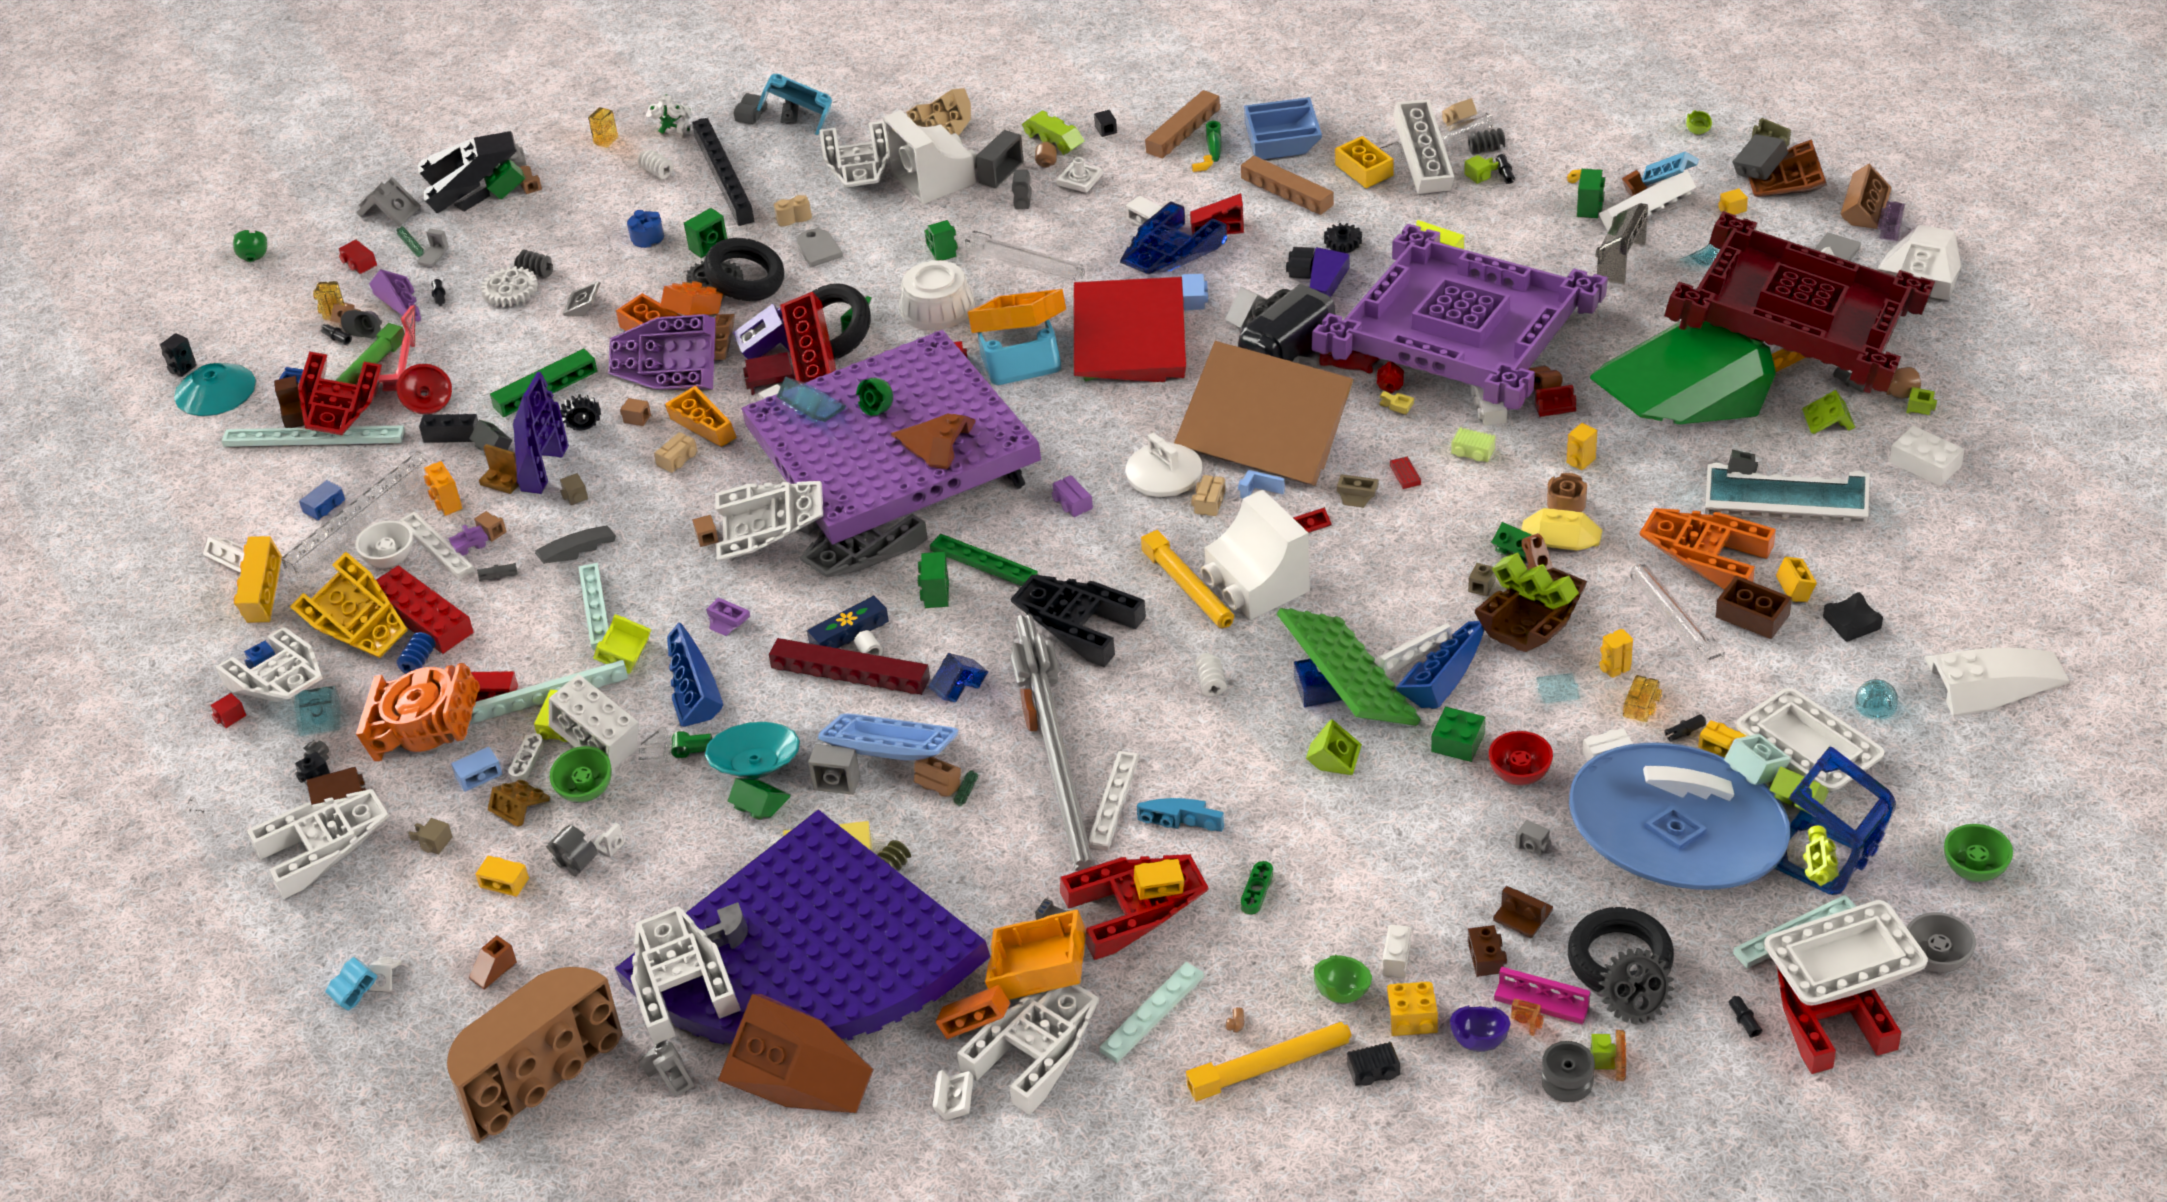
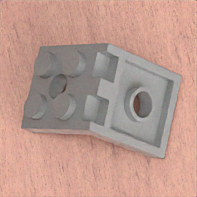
(385, 197)

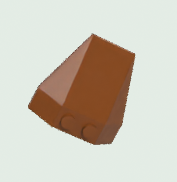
(1796, 173)

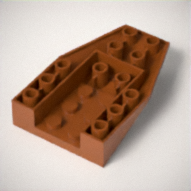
(794, 1060)

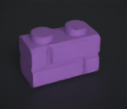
(1072, 496)

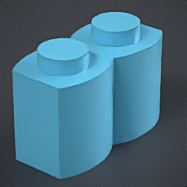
(351, 983)

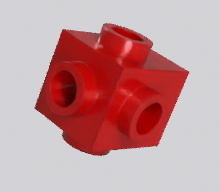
(1390, 377)

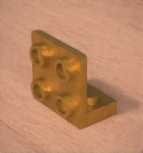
(501, 471)
(512, 799)

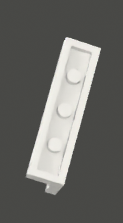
(225, 552)
(1413, 649)

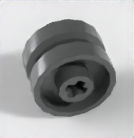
(1567, 1071)

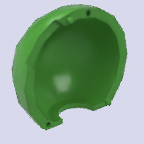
(1342, 979)

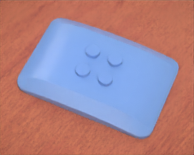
(887, 737)

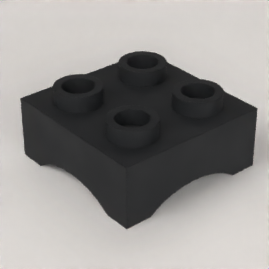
(1852, 617)

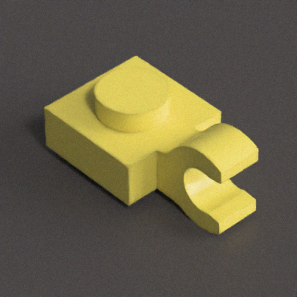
(1398, 403)

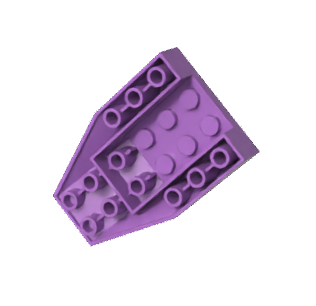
(666, 353)

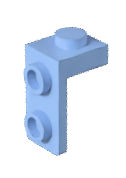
(1261, 481)

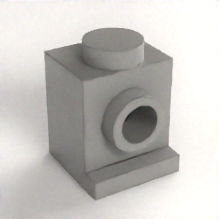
(1533, 837)

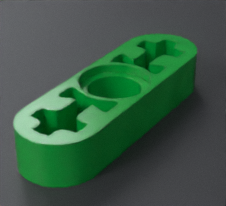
(1253, 880)

